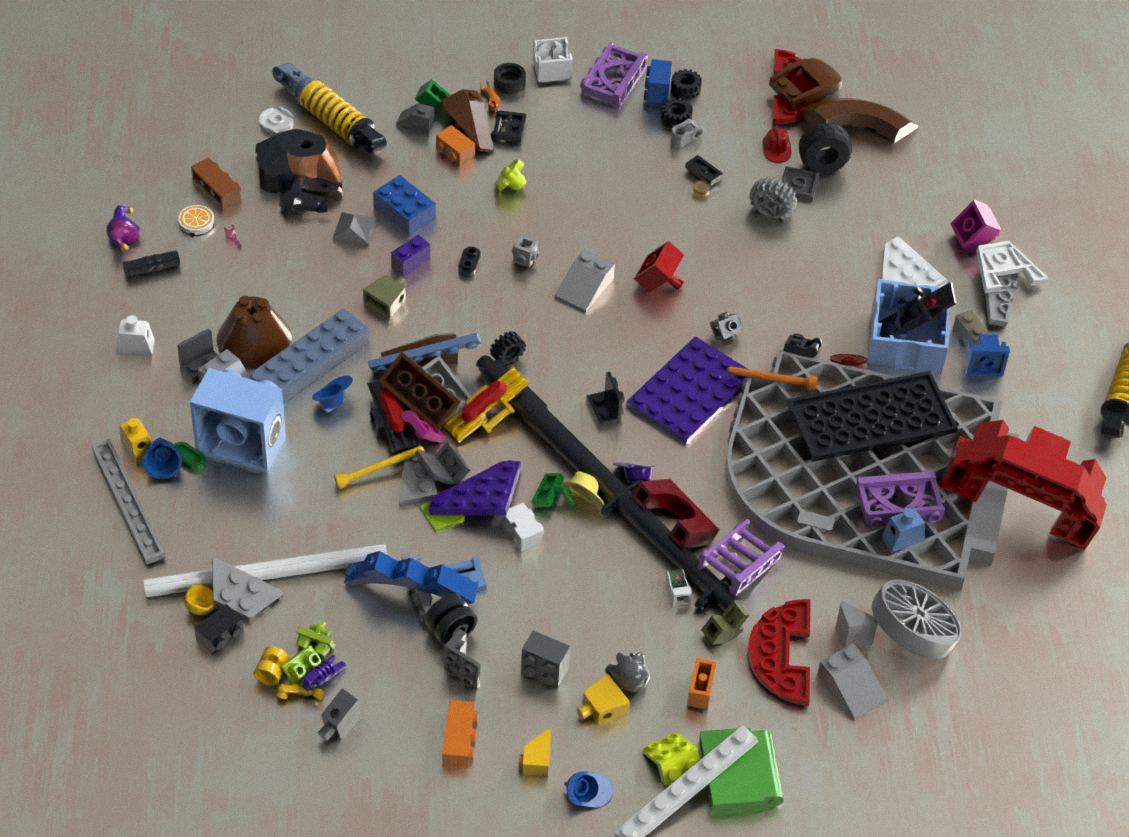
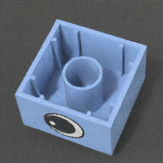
(238, 419)

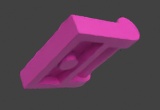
(422, 428)

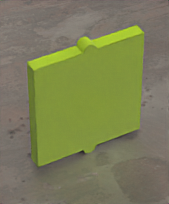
(440, 522)

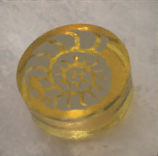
(701, 188)

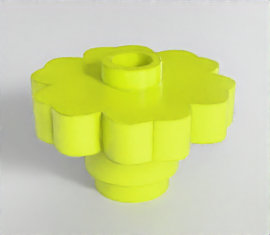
(511, 177)

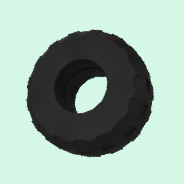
(828, 159)

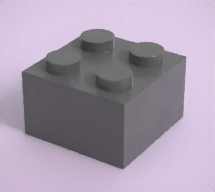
(545, 659)

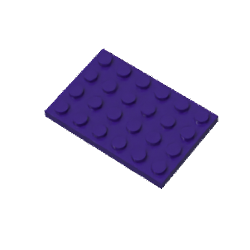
(688, 390)

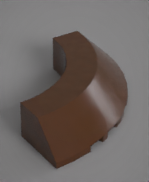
(860, 114)

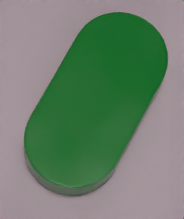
(190, 456)

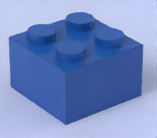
(657, 83)

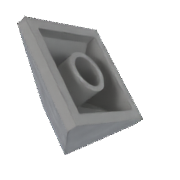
(354, 228)

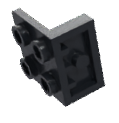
(607, 405)

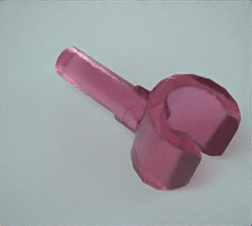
(231, 234)

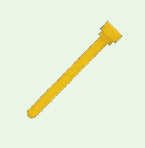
(344, 479)

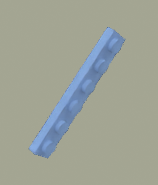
(434, 350)

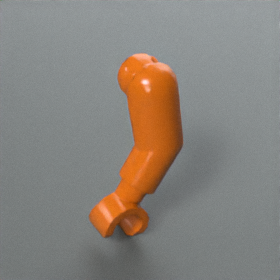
(493, 103)

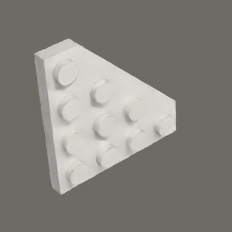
(907, 266)

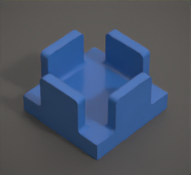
(988, 357)

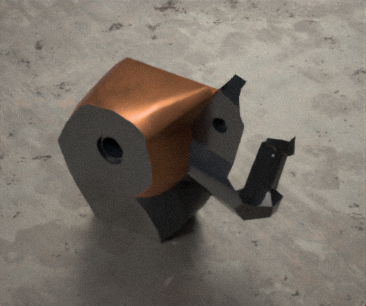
(296, 162)

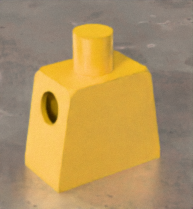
(132, 434)
(604, 701)

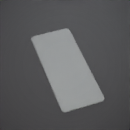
(816, 520)

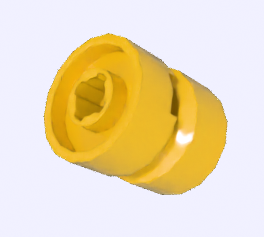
(268, 668)

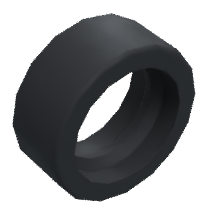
(509, 87)

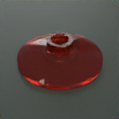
(848, 359)

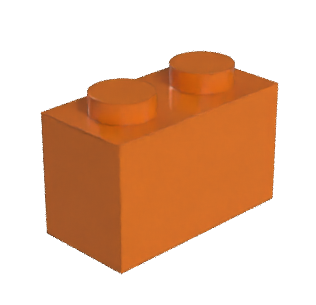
(455, 145)
(701, 683)

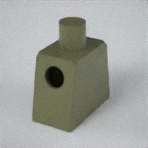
(386, 294)

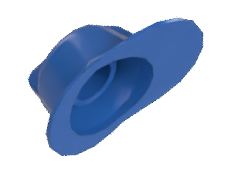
(333, 393)
(589, 789)

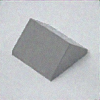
(855, 626)

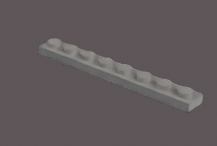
(128, 501)

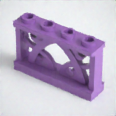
(616, 94)
(916, 482)

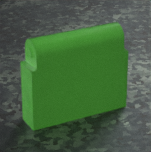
(748, 782)

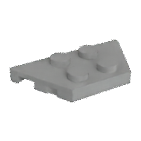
(241, 590)

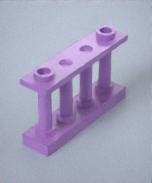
(749, 572)

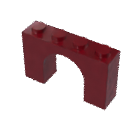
(693, 528)

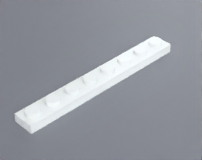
(688, 784)

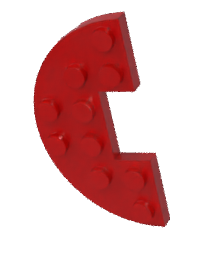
(801, 80)
(771, 650)

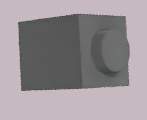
(417, 118)

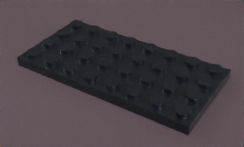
(871, 416)

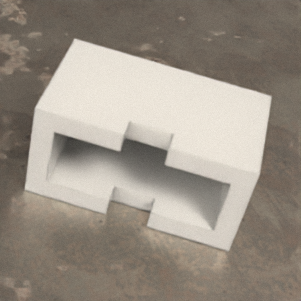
(524, 526)

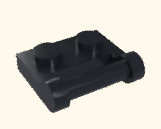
(514, 127)
(802, 346)

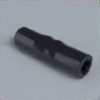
(151, 263)

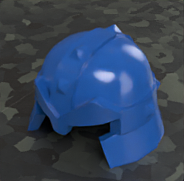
(162, 459)

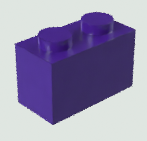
(410, 255)

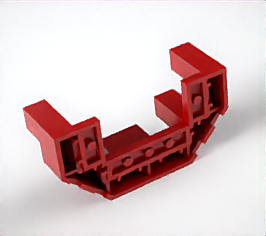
(1032, 469)

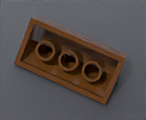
(420, 391)

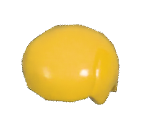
(199, 600)

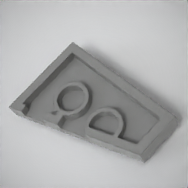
(415, 484)

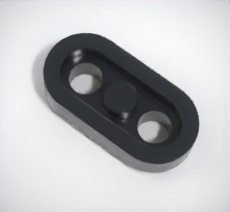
(469, 262)

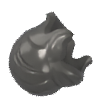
(629, 672)

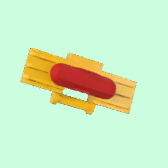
(497, 395)

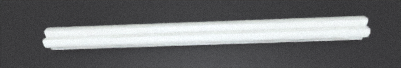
(264, 570)

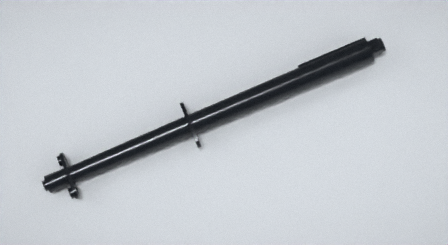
(538, 416)

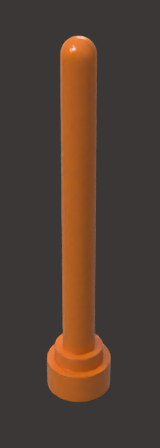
(808, 382)

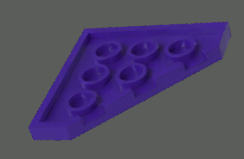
(481, 494)

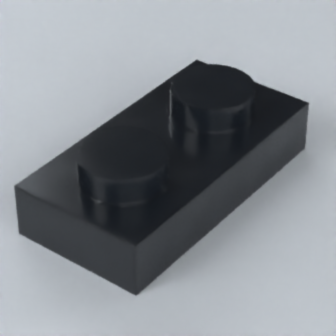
(704, 170)

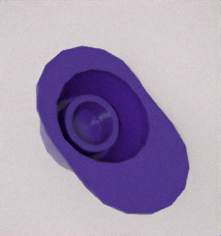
(636, 472)

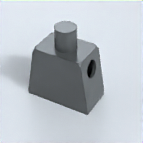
(340, 715)

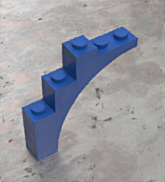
(409, 573)

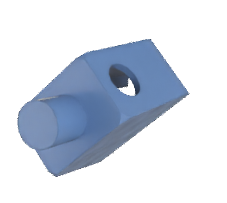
(904, 530)

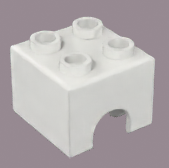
(552, 59)

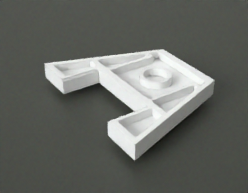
(1005, 259)

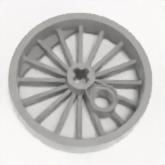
(922, 613)

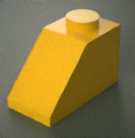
(536, 756)

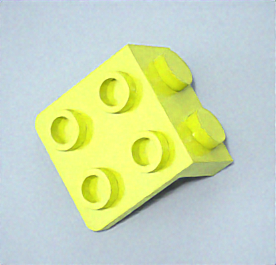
(673, 756)

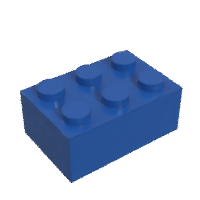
(404, 205)

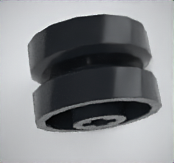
(449, 616)

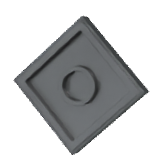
(801, 181)

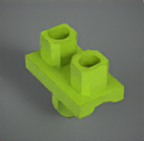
(323, 643)
(300, 664)

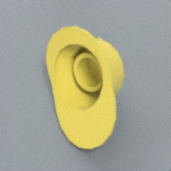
(585, 487)

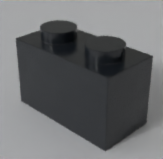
(219, 629)

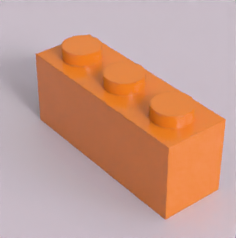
(459, 734)

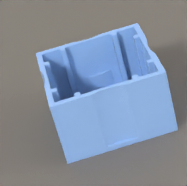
(918, 349)

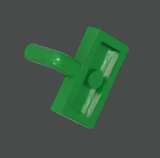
(549, 488)

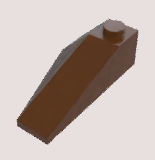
(470, 114)
(436, 338)

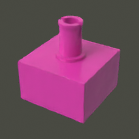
(975, 226)

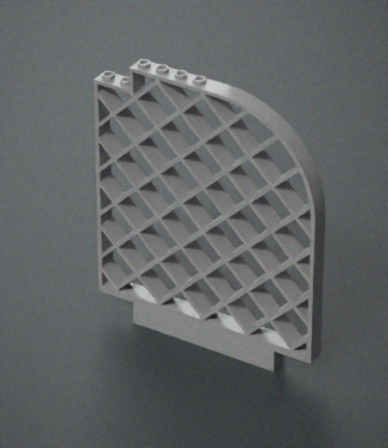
(980, 529)

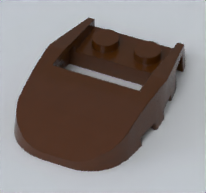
(820, 72)

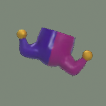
(122, 229)

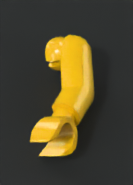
(284, 689)

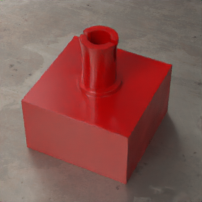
(660, 268)

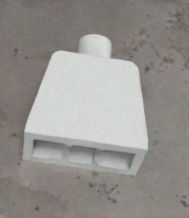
(135, 337)

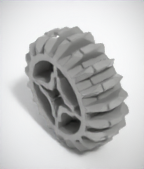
(772, 198)

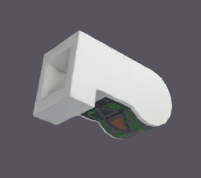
(678, 587)

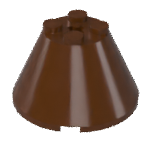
(254, 332)

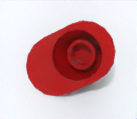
(777, 145)

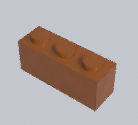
(216, 183)

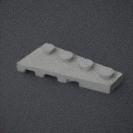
(1000, 302)

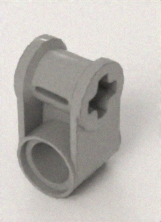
(685, 133)

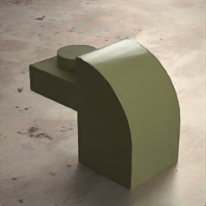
(726, 627)

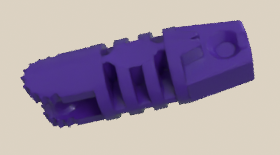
(322, 673)

